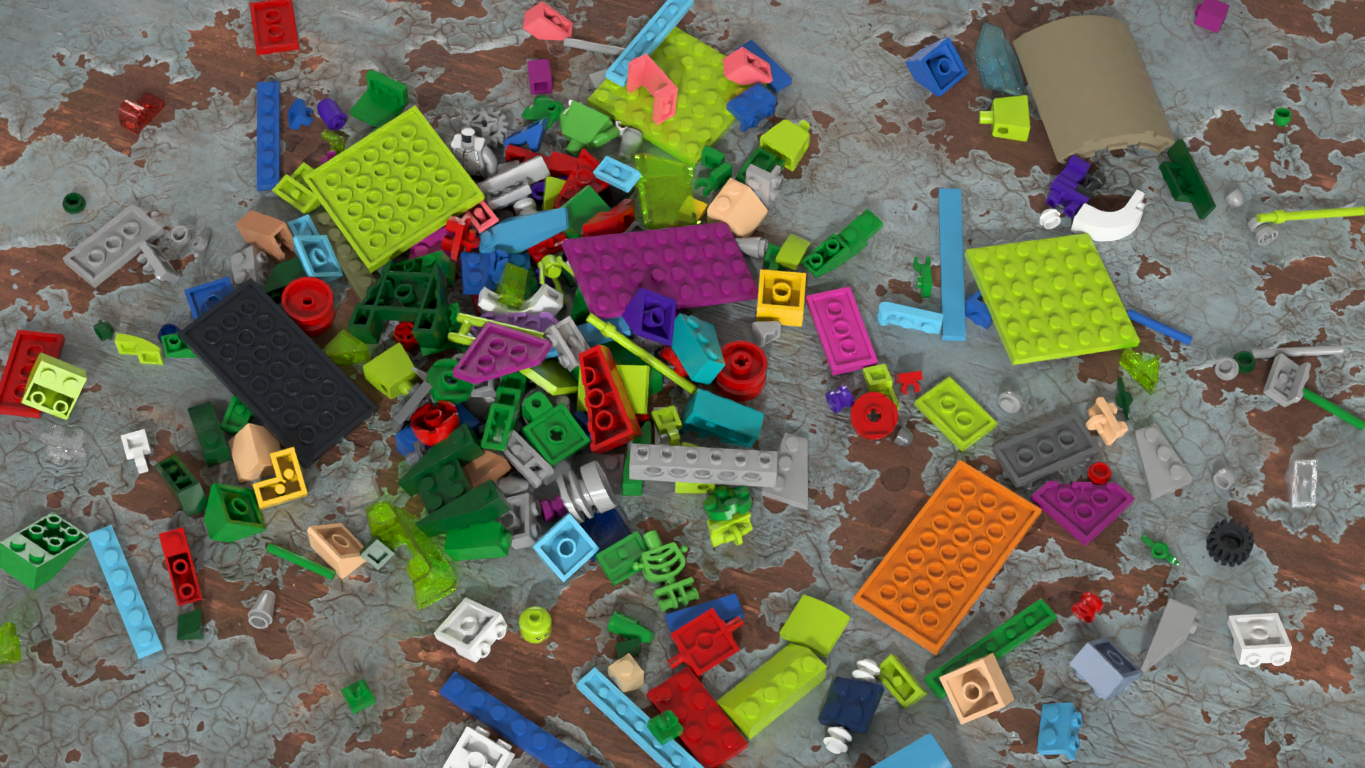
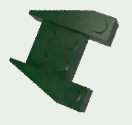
(407, 298)
(447, 488)

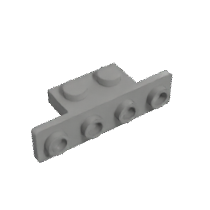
(513, 183)

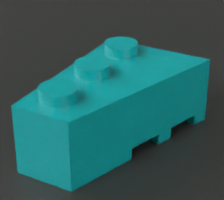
(697, 348)
(721, 418)

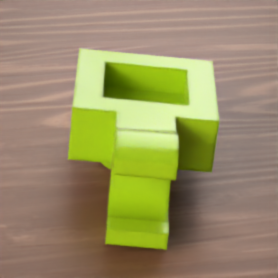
(668, 422)

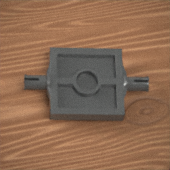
(612, 466)

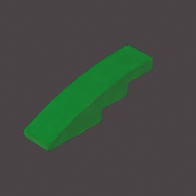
(504, 411)

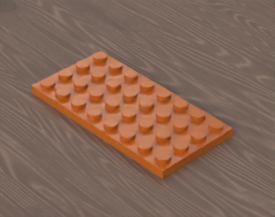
(947, 557)

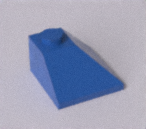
(937, 66)

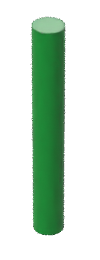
(1334, 409)
(301, 561)

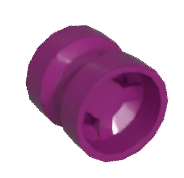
(552, 508)

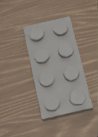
(113, 245)

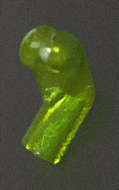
(337, 141)

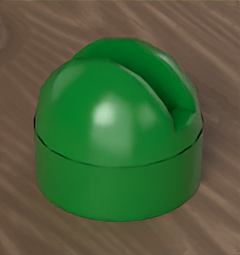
(1282, 116)

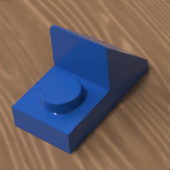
(531, 134)

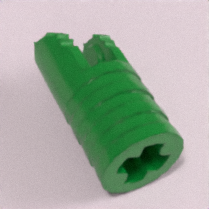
(629, 628)

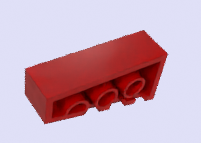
(607, 402)

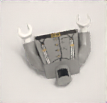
(473, 155)

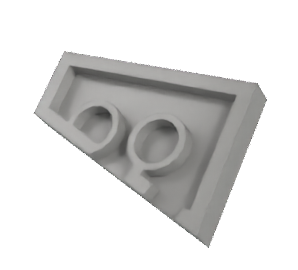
(791, 473)

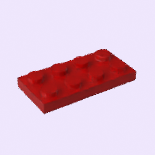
(19, 365)
(707, 730)

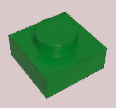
(712, 157)

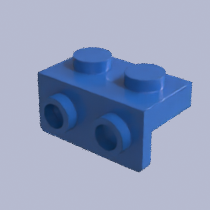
(752, 106)

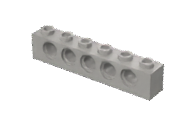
(703, 465)

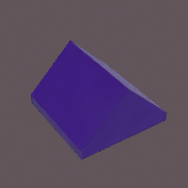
(651, 316)

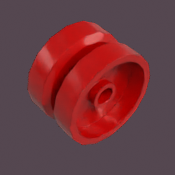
(309, 305)
(743, 371)

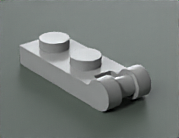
(525, 458)

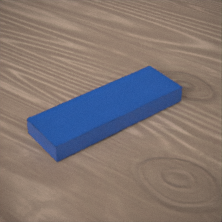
(779, 76)
(725, 607)

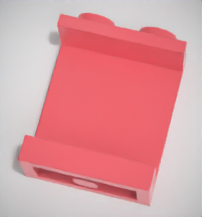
(645, 72)

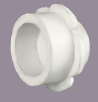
(1050, 218)

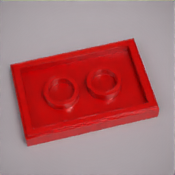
(274, 26)

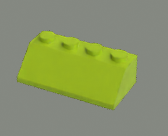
(772, 689)

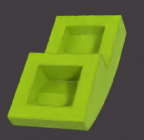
(793, 252)
(147, 352)
(879, 380)

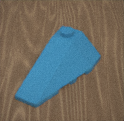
(523, 231)

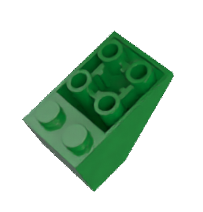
(40, 550)

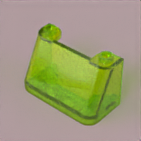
(665, 192)
(428, 568)

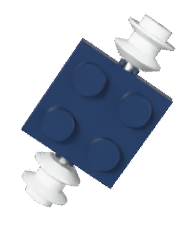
(851, 705)

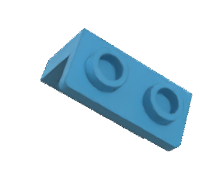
(1059, 730)

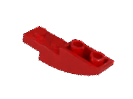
(558, 163)
(611, 222)

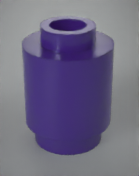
(331, 114)

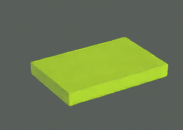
(552, 378)
(636, 383)
(955, 414)

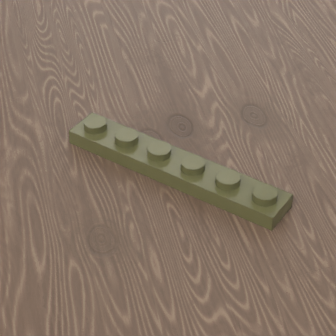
(350, 263)

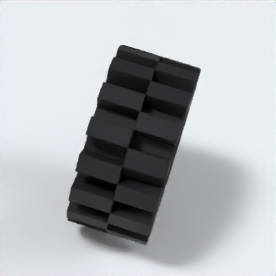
(1224, 553)

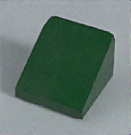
(190, 625)
(631, 646)

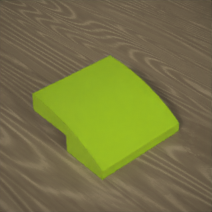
(296, 191)
(815, 625)

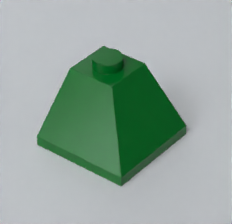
(232, 513)

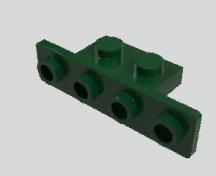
(1185, 180)

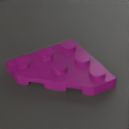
(499, 353)
(1083, 507)

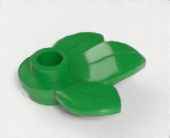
(544, 108)

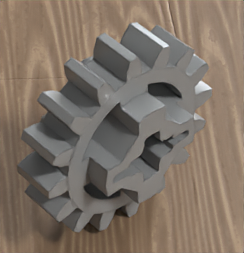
(488, 126)

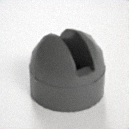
(903, 437)

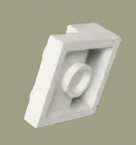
(472, 629)
(1259, 639)
(479, 751)

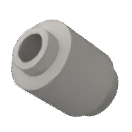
(515, 486)

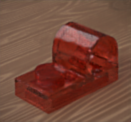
(139, 114)

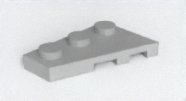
(1160, 463)

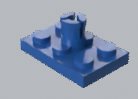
(485, 269)

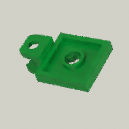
(547, 419)

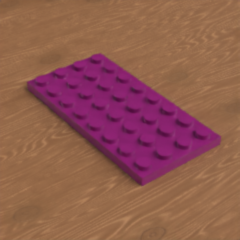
(684, 263)

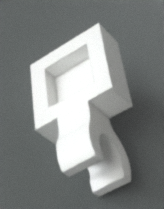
(135, 447)

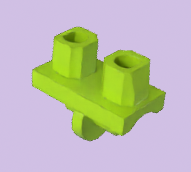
(729, 530)

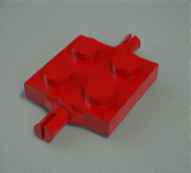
(704, 642)

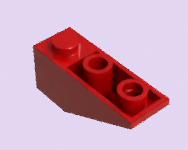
(180, 566)

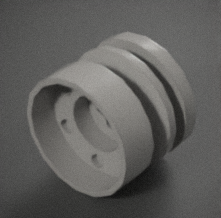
(583, 493)

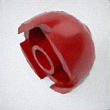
(434, 422)

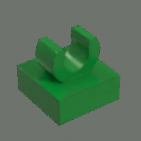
(358, 696)
(665, 727)

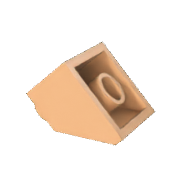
(738, 208)
(977, 688)

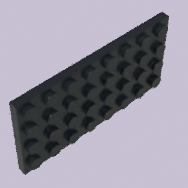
(277, 372)

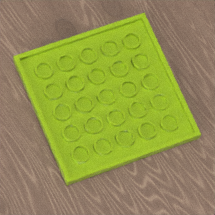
(700, 103)
(393, 188)
(1051, 298)

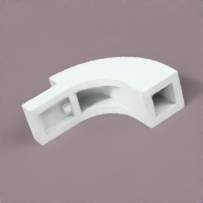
(1109, 225)
(544, 300)

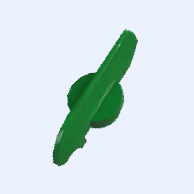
(1159, 550)

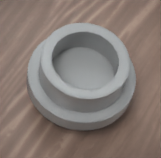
(1227, 368)
(1010, 401)

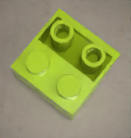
(53, 386)

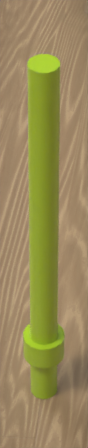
(1280, 216)
(608, 330)

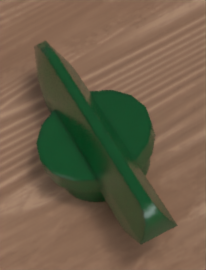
(531, 283)
(1123, 398)

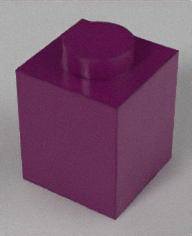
(1211, 14)
(539, 76)

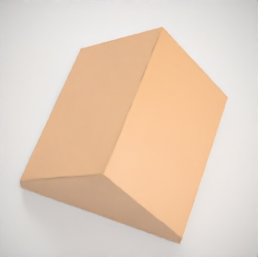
(252, 452)
(336, 547)

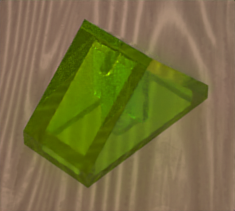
(347, 350)

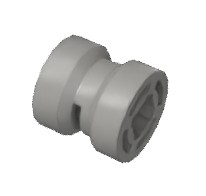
(1263, 231)

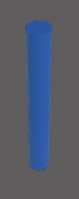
(1160, 327)

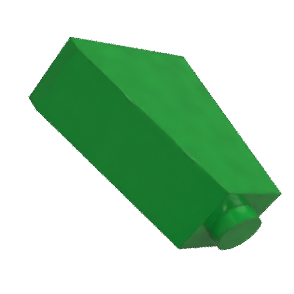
(478, 542)

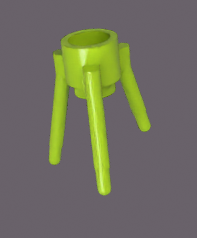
(551, 267)

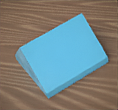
(317, 257)
(565, 547)

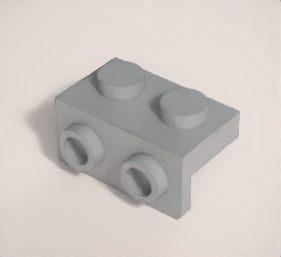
(764, 184)
(250, 264)
(567, 342)
(1286, 380)

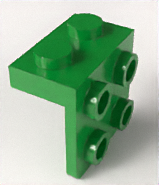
(381, 101)

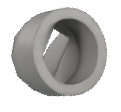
(1235, 199)
(181, 235)
(1224, 478)

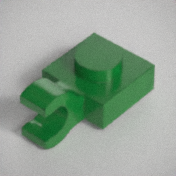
(718, 178)
(770, 258)
(924, 280)

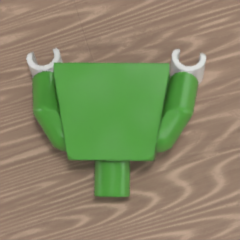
(587, 128)

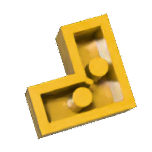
(287, 484)

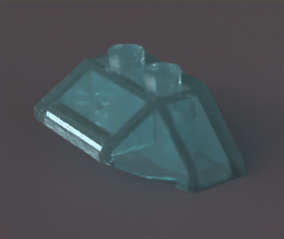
(998, 62)

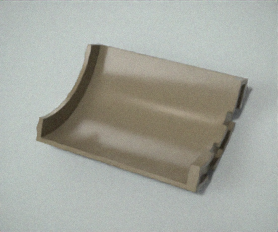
(1091, 87)

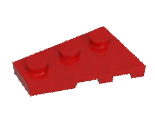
(580, 177)

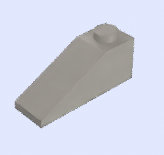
(1172, 631)

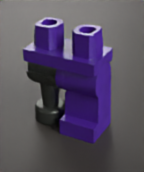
(1068, 189)

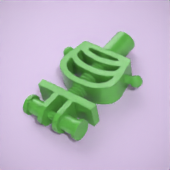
(657, 555)

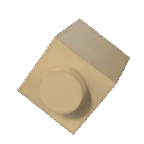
(626, 675)

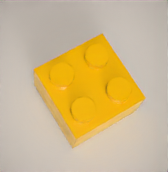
(781, 297)

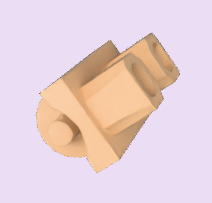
(1104, 421)

